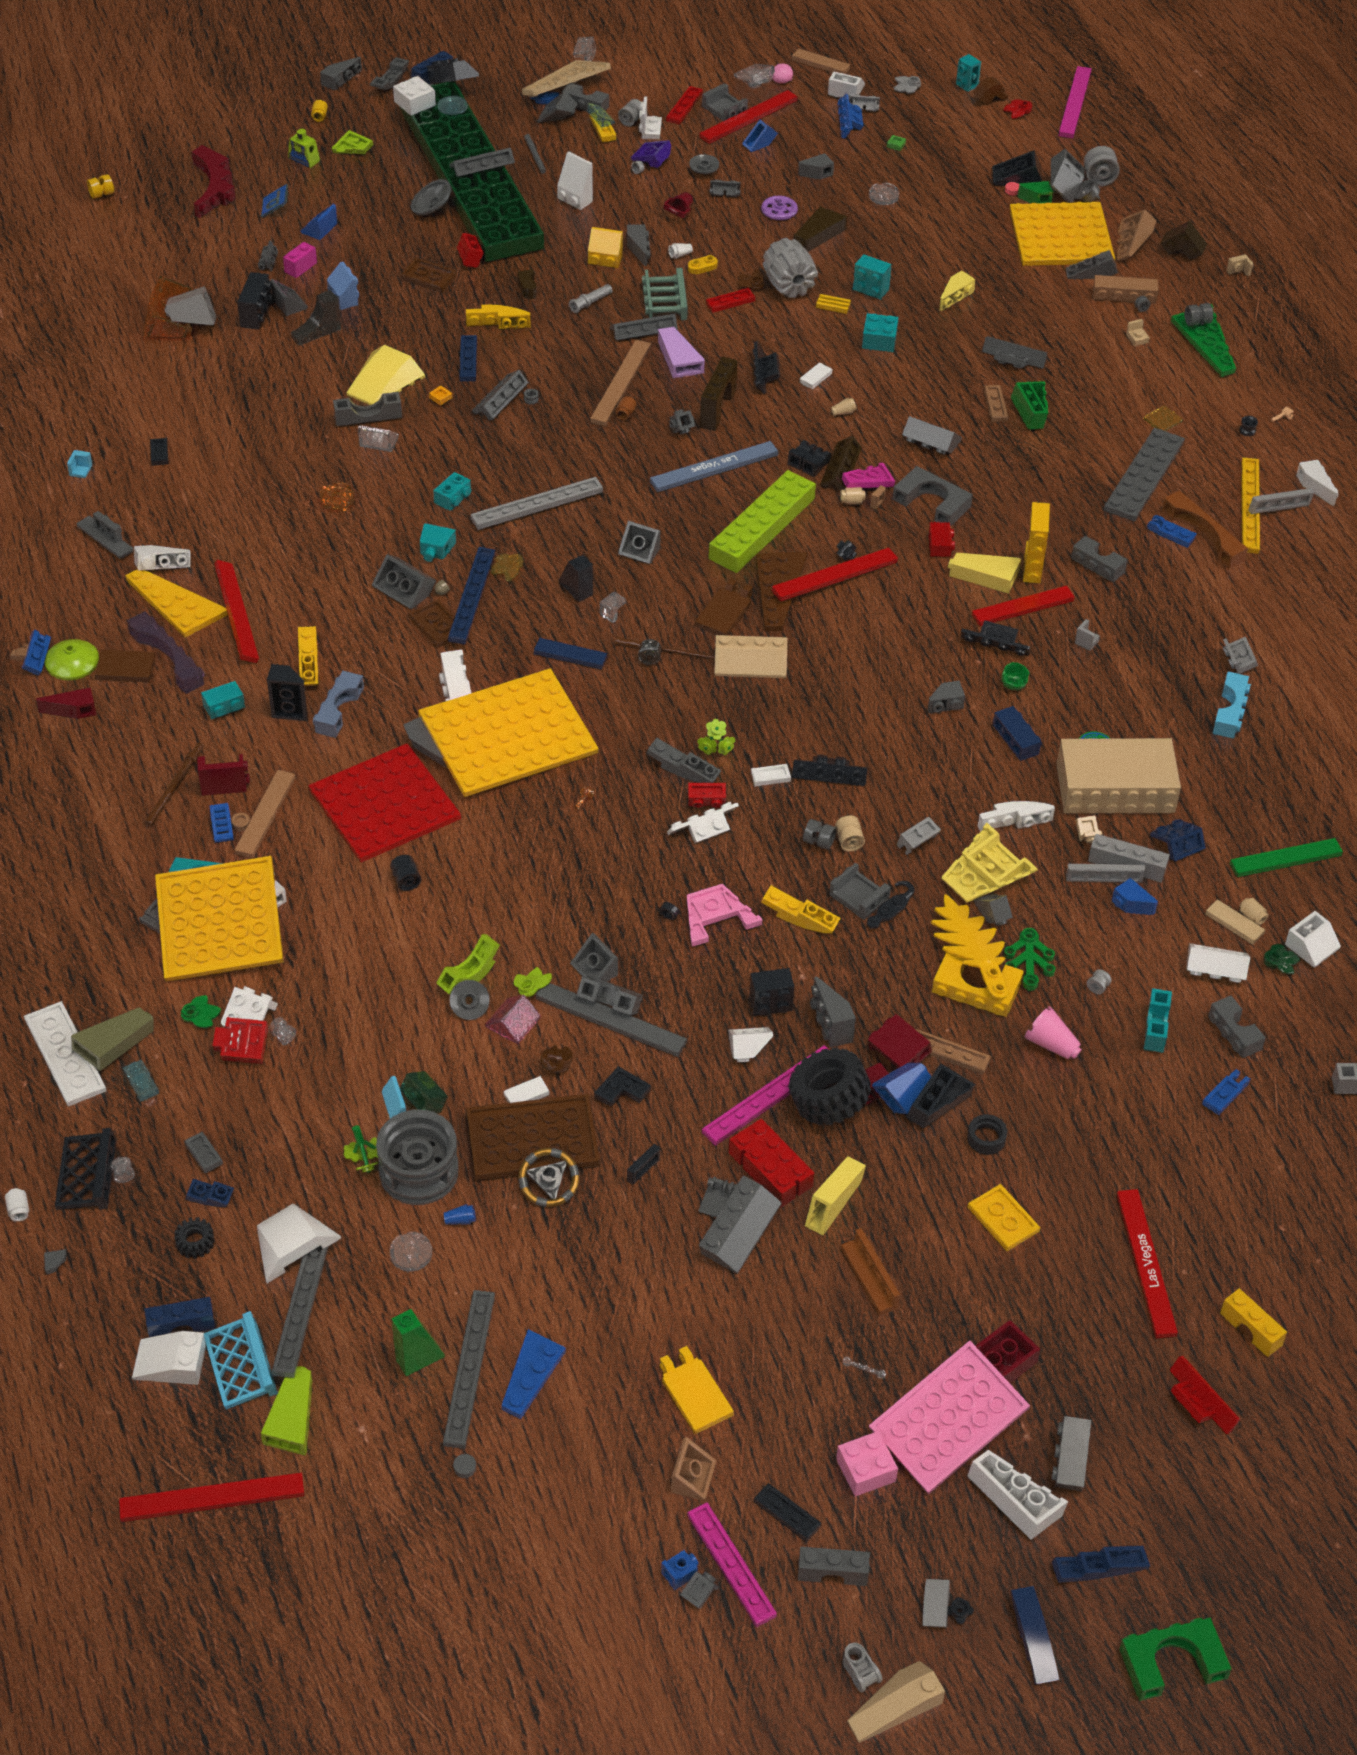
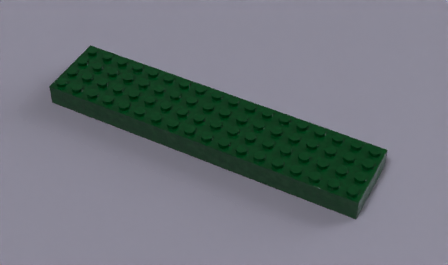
(485, 199)

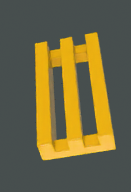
(833, 303)

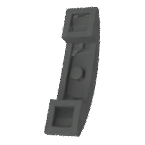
(392, 76)

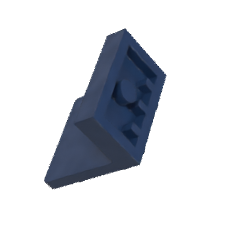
(1181, 838)

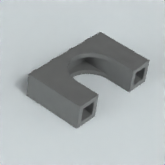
(921, 482)

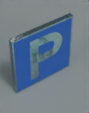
(274, 200)

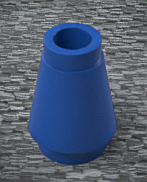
(461, 1215)

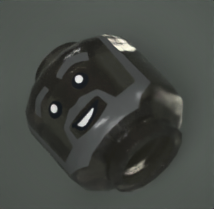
(649, 652)

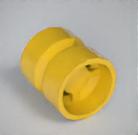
(100, 186)

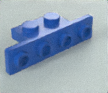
(849, 116)

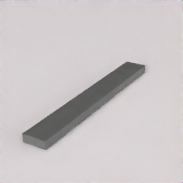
(612, 1019)
(299, 1313)
(469, 1369)

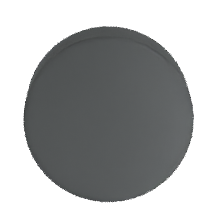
(464, 1465)

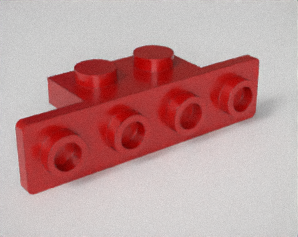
(1200, 1397)

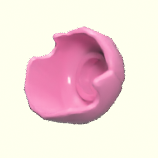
(783, 73)

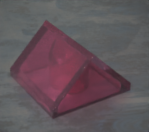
(514, 1018)

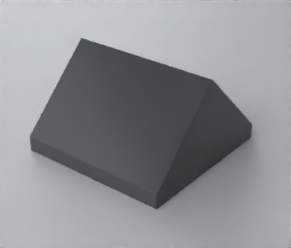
(287, 298)
(640, 542)
(596, 960)

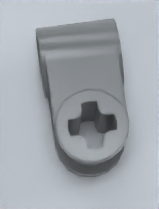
(862, 1671)

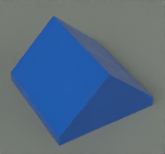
(321, 223)

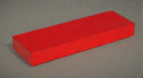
(730, 300)

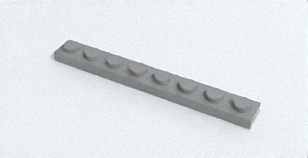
(536, 503)

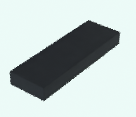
(787, 1512)

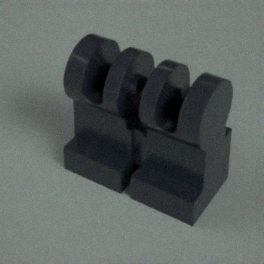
(808, 458)

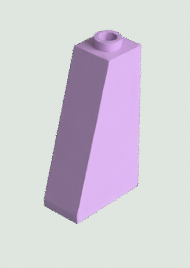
(679, 353)

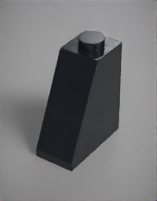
(578, 578)

